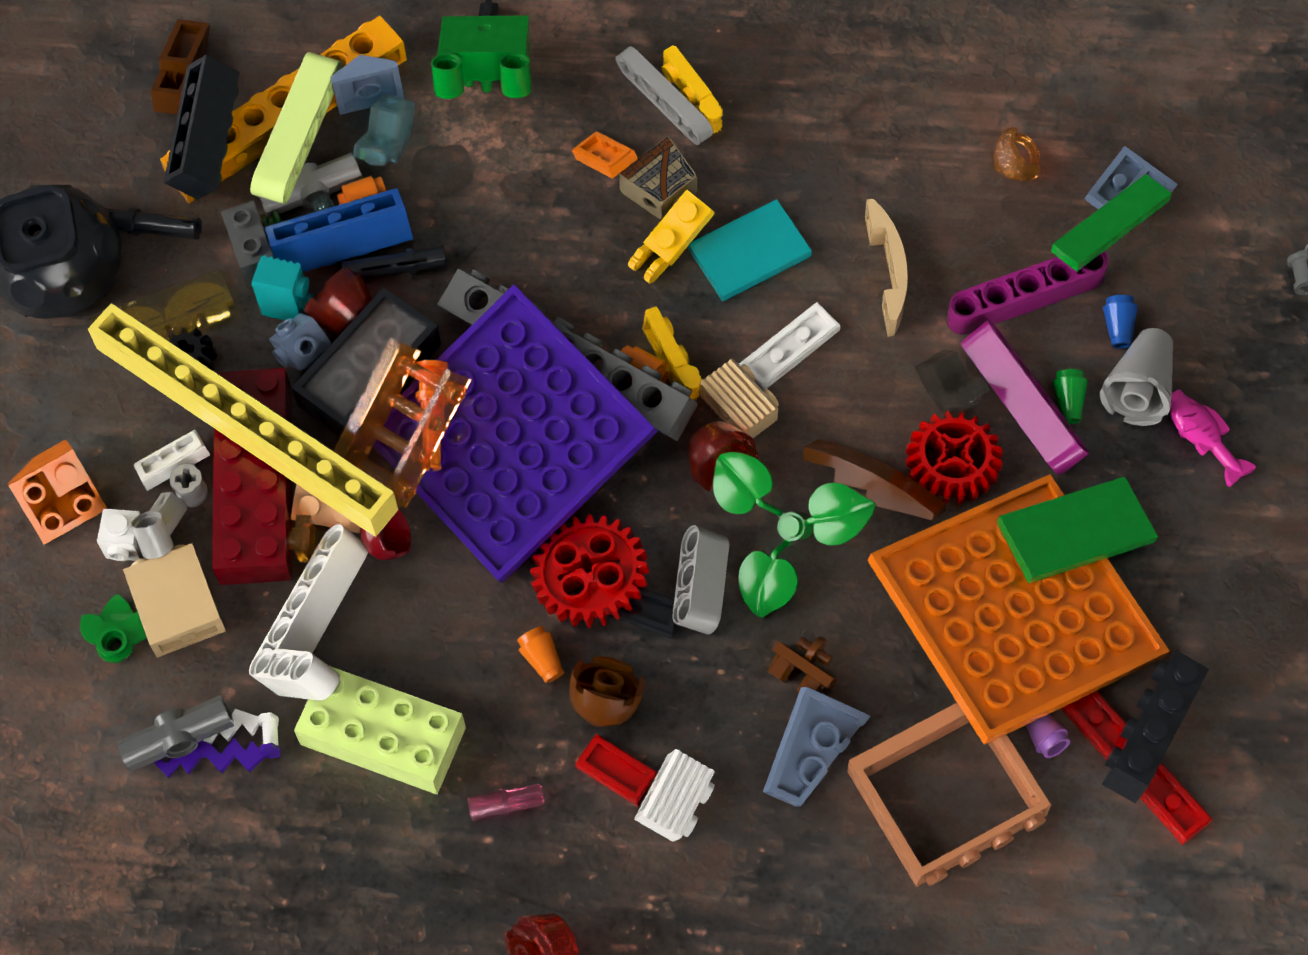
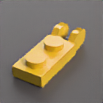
(679, 71)
(672, 235)
(660, 336)

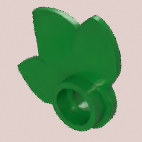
(113, 625)

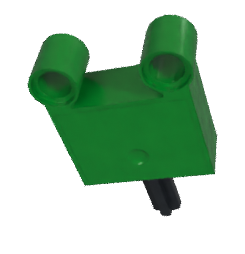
(484, 51)

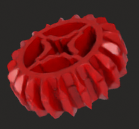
(939, 436)

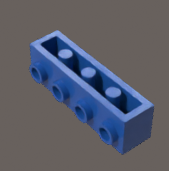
(341, 231)

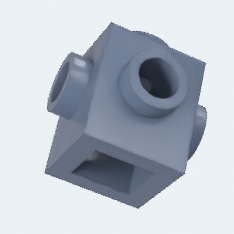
(299, 342)

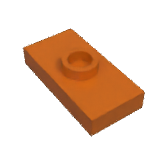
(604, 154)

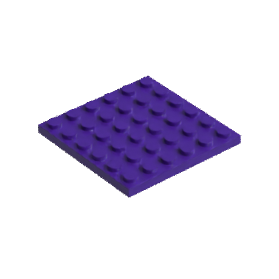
(526, 438)

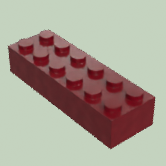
(250, 496)

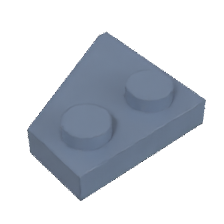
(1121, 174)

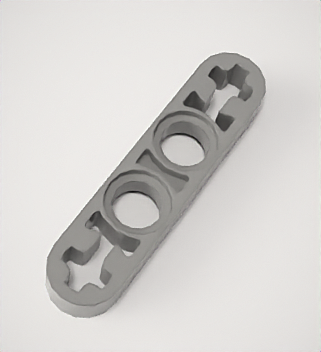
(664, 95)

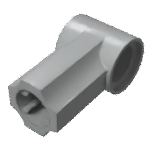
(155, 526)

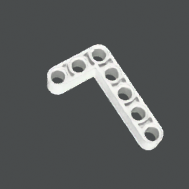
(286, 655)

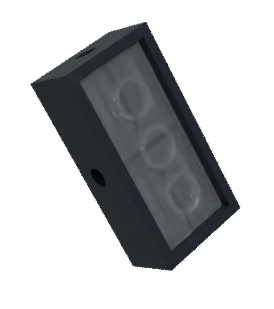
(341, 373)

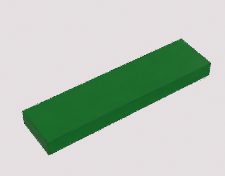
(1111, 222)

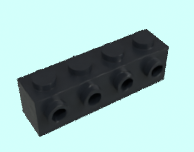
(202, 127)
(1155, 726)

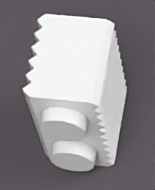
(675, 796)

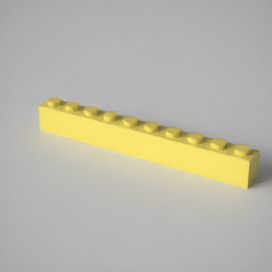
(244, 420)

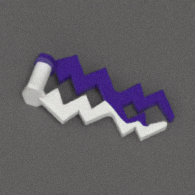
(248, 758)

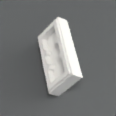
(160, 464)

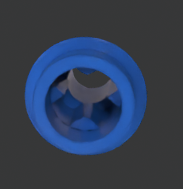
(1120, 318)

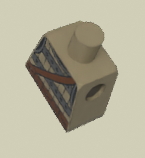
(658, 178)

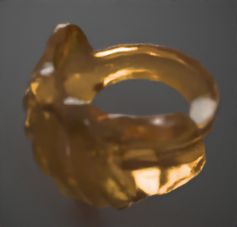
(1009, 162)

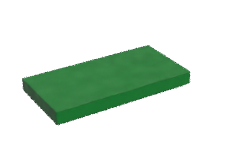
(1076, 529)

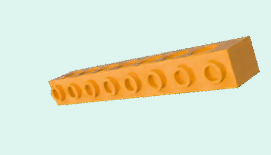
(263, 107)

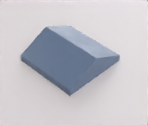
(364, 82)

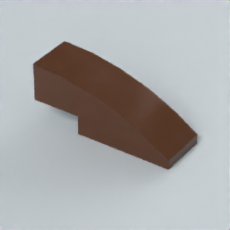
(183, 47)

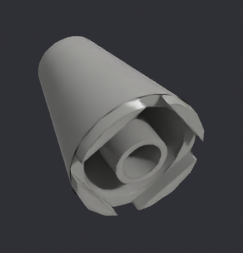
(1142, 380)

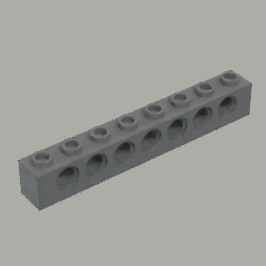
(669, 417)

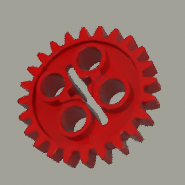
(596, 598)

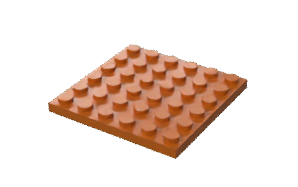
(1010, 643)

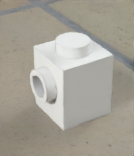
(117, 536)

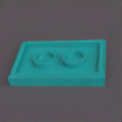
(749, 250)

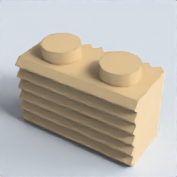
(738, 398)

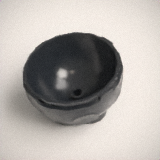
(66, 262)

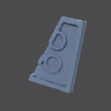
(811, 742)

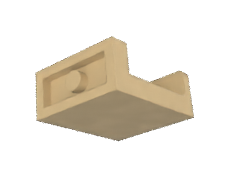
(173, 600)

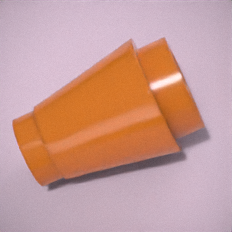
(541, 653)

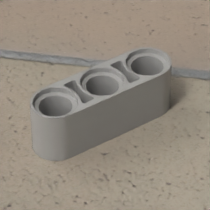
(700, 580)

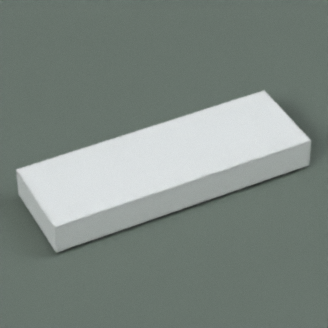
(791, 345)

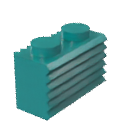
(280, 288)

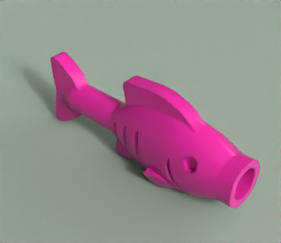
(1204, 429)

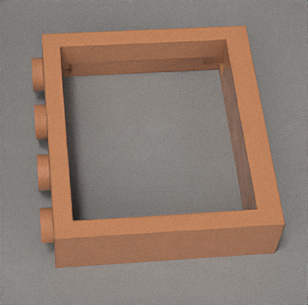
(918, 737)

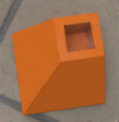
(56, 492)

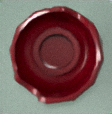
(392, 540)

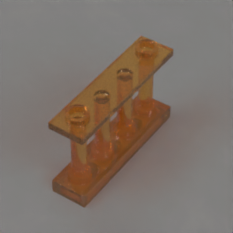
(375, 405)

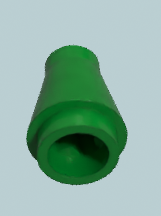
(1070, 393)

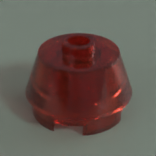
(339, 301)
(712, 441)
(541, 936)

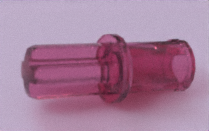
(505, 801)

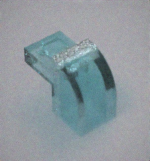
(387, 132)

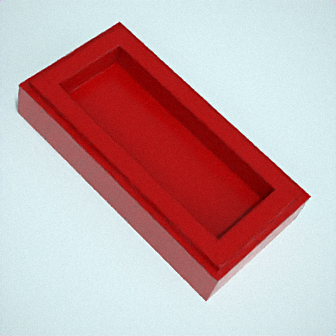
(616, 770)

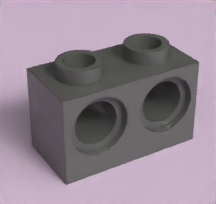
(246, 238)

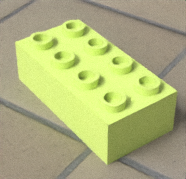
(383, 731)

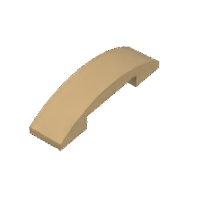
(883, 232)

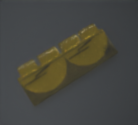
(182, 305)

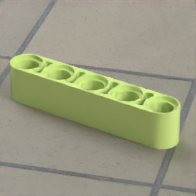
(295, 129)

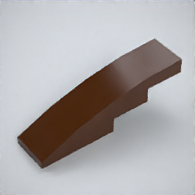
(883, 483)

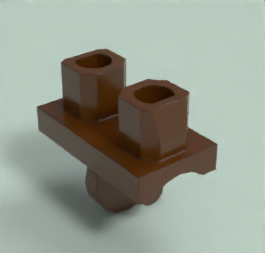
(788, 659)

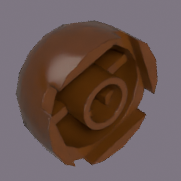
(605, 691)

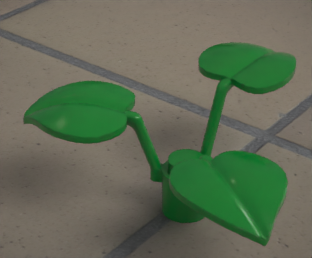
(837, 518)

